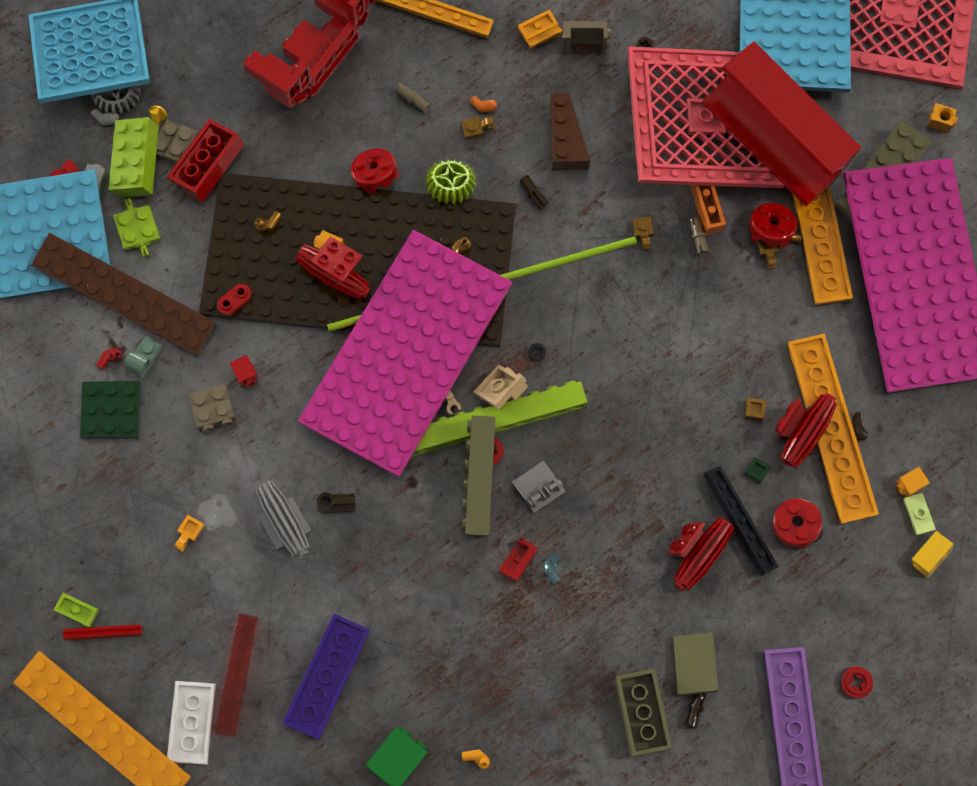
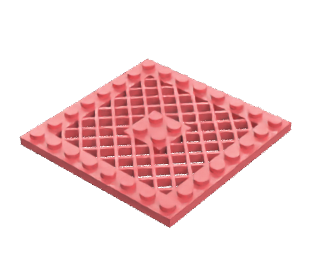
(904, 15)
(699, 122)

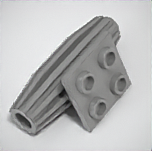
(283, 520)

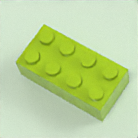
(133, 157)

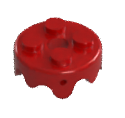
(382, 175)
(773, 234)
(794, 536)

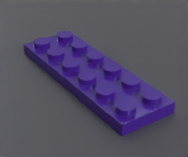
(326, 677)

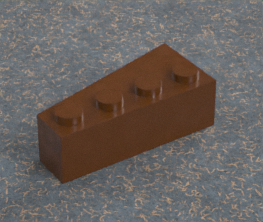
(566, 136)

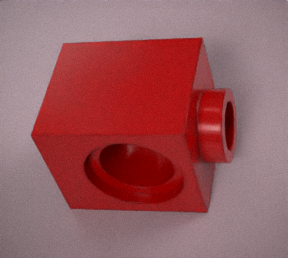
(244, 371)

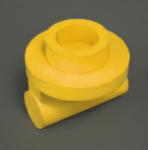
(157, 114)

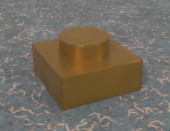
(755, 408)

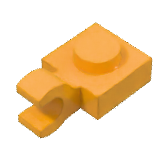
(190, 530)

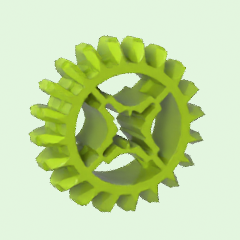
(450, 181)

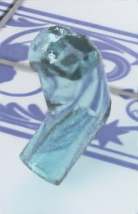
(550, 568)

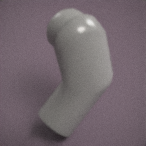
(104, 119)

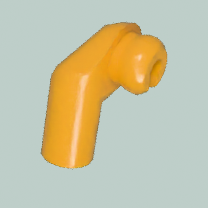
(478, 757)

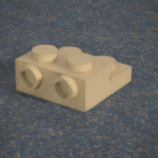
(500, 386)

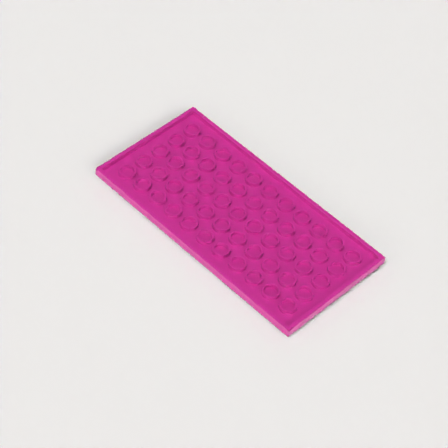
(917, 272)
(405, 353)

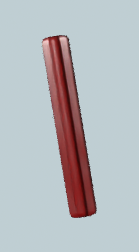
(102, 632)

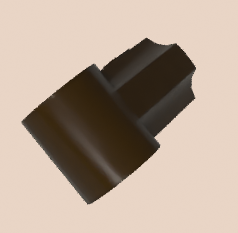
(339, 502)

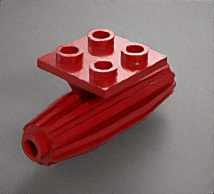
(335, 267)
(804, 428)
(699, 550)

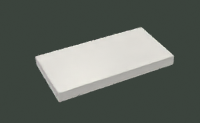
(191, 722)

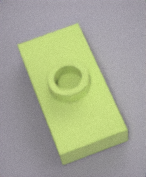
(919, 514)

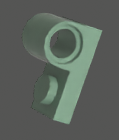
(140, 360)

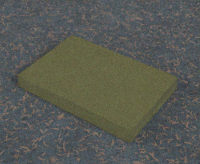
(695, 664)

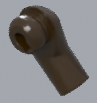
(859, 430)

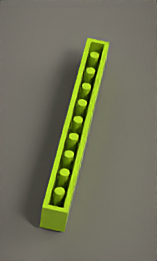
(512, 414)

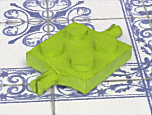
(136, 228)

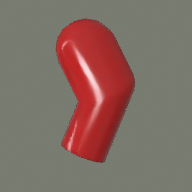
(108, 356)

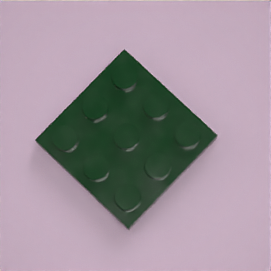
(110, 410)

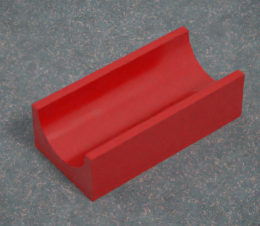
(781, 124)

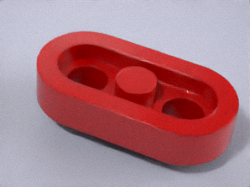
(236, 301)

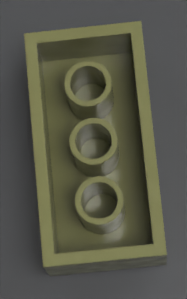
(642, 713)

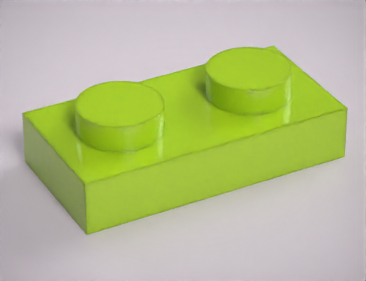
(76, 610)

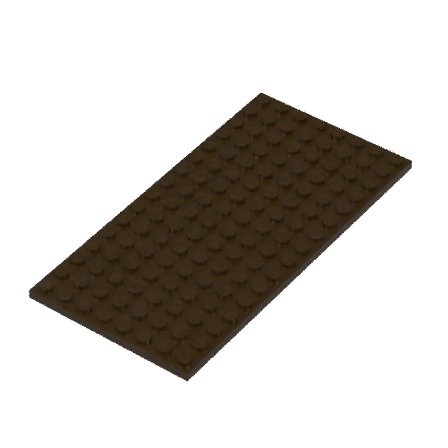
(366, 222)

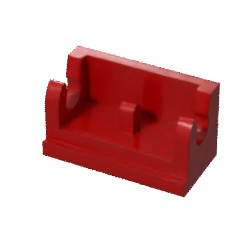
(518, 560)

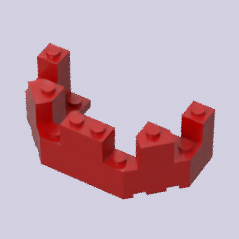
(313, 50)

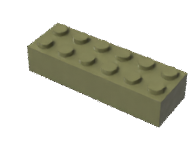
(901, 147)
(480, 475)

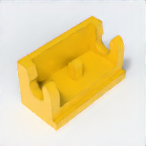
(932, 554)

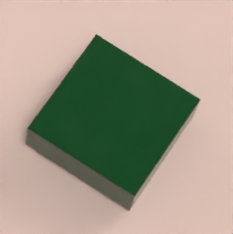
(757, 470)

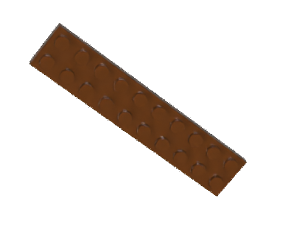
(123, 294)

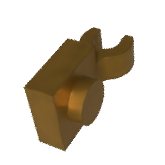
(474, 127)
(643, 229)
(769, 252)

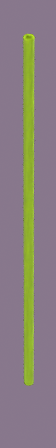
(526, 271)

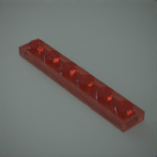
(236, 675)

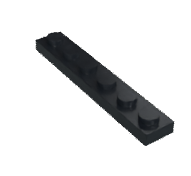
(740, 520)

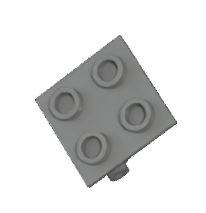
(538, 486)

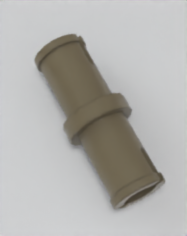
(412, 97)
(699, 236)

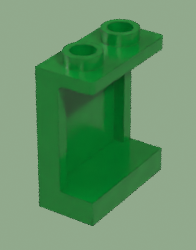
(397, 757)

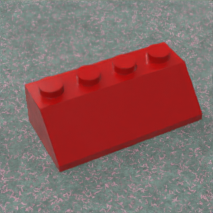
(206, 160)

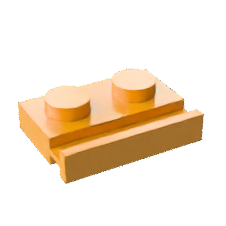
(540, 29)

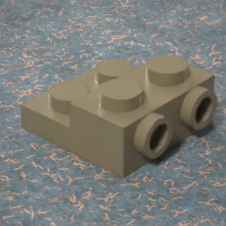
(174, 141)
(212, 408)

